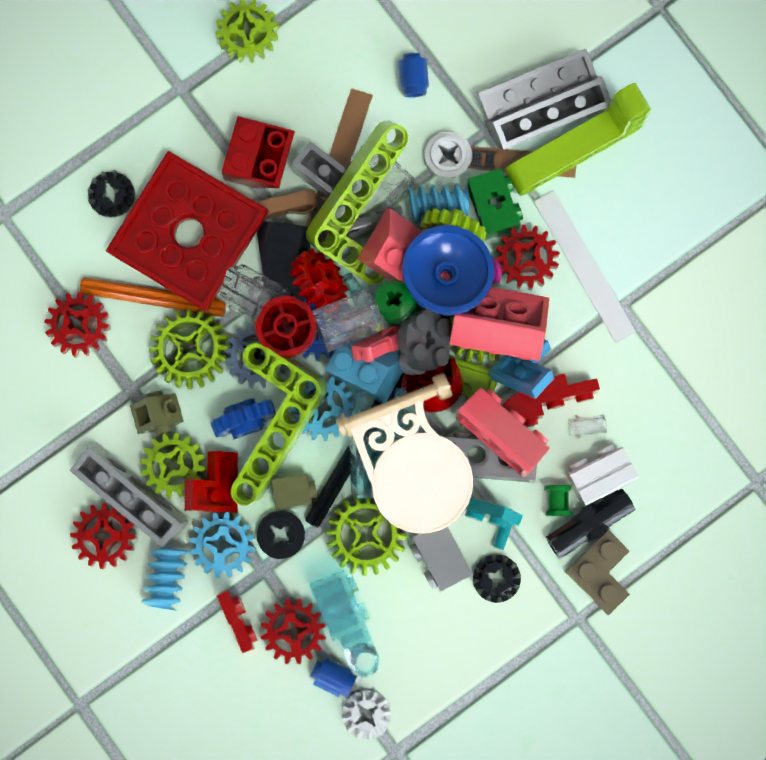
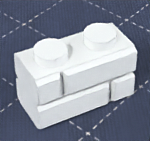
(602, 476)

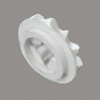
(448, 141)
(351, 713)

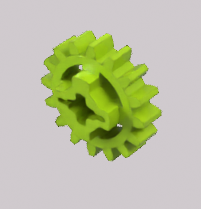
(259, 29)
(454, 218)
(180, 452)

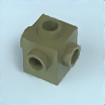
(156, 413)

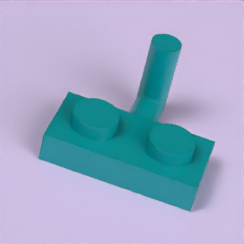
(497, 515)

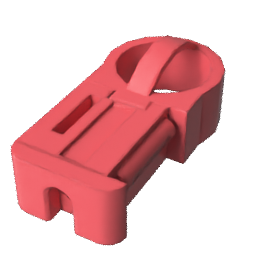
(376, 344)

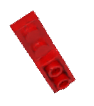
(552, 397)

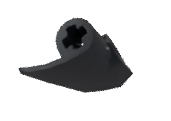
(278, 249)

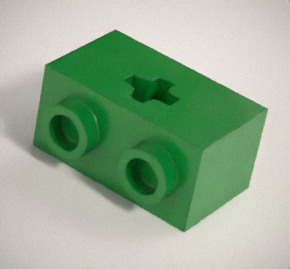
(482, 191)

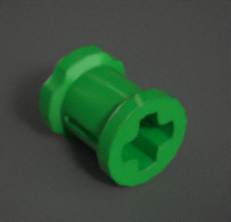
(558, 500)

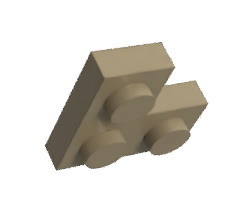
(593, 574)

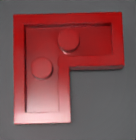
(215, 492)
(233, 610)

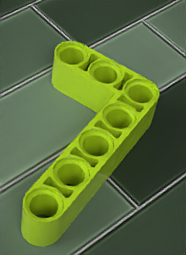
(622, 118)
(356, 202)
(281, 422)

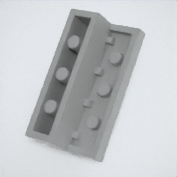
(543, 99)

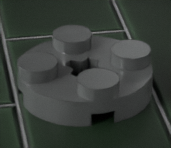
(437, 331)

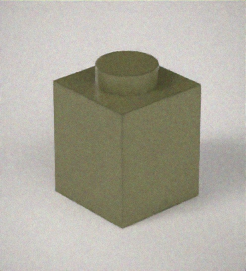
(293, 492)

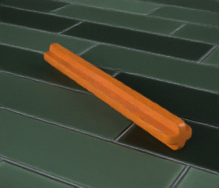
(145, 296)

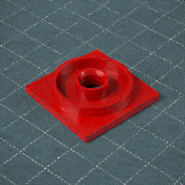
(174, 196)

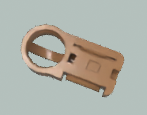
(294, 203)

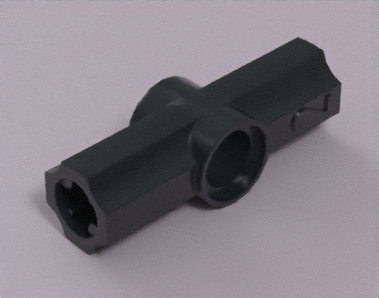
(590, 523)

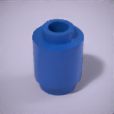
(413, 75)
(333, 677)

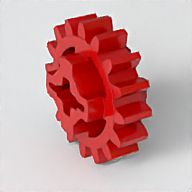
(534, 265)
(318, 279)
(86, 317)
(103, 550)
(291, 617)

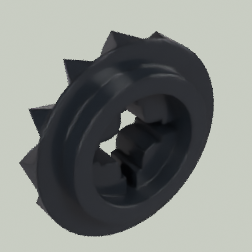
(105, 206)
(279, 520)
(503, 591)

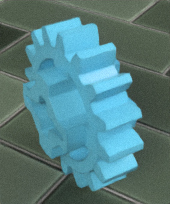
(317, 425)
(220, 559)

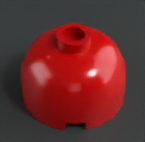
(286, 326)
(434, 404)

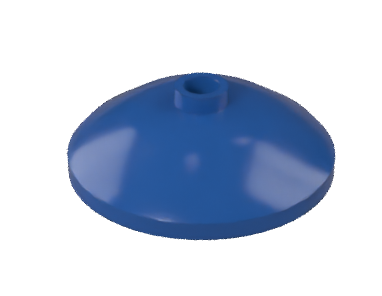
(452, 252)

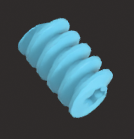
(445, 200)
(165, 577)

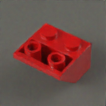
(257, 154)

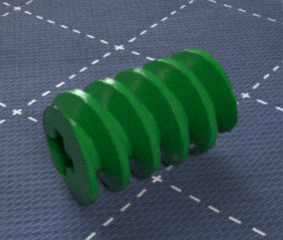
(395, 302)

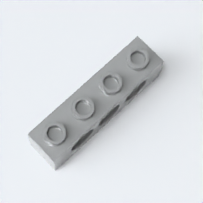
(490, 467)
(129, 495)

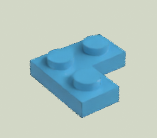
(522, 374)

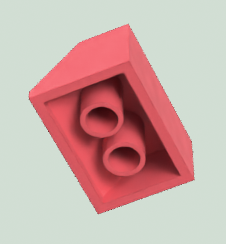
(388, 246)
(504, 324)
(503, 431)

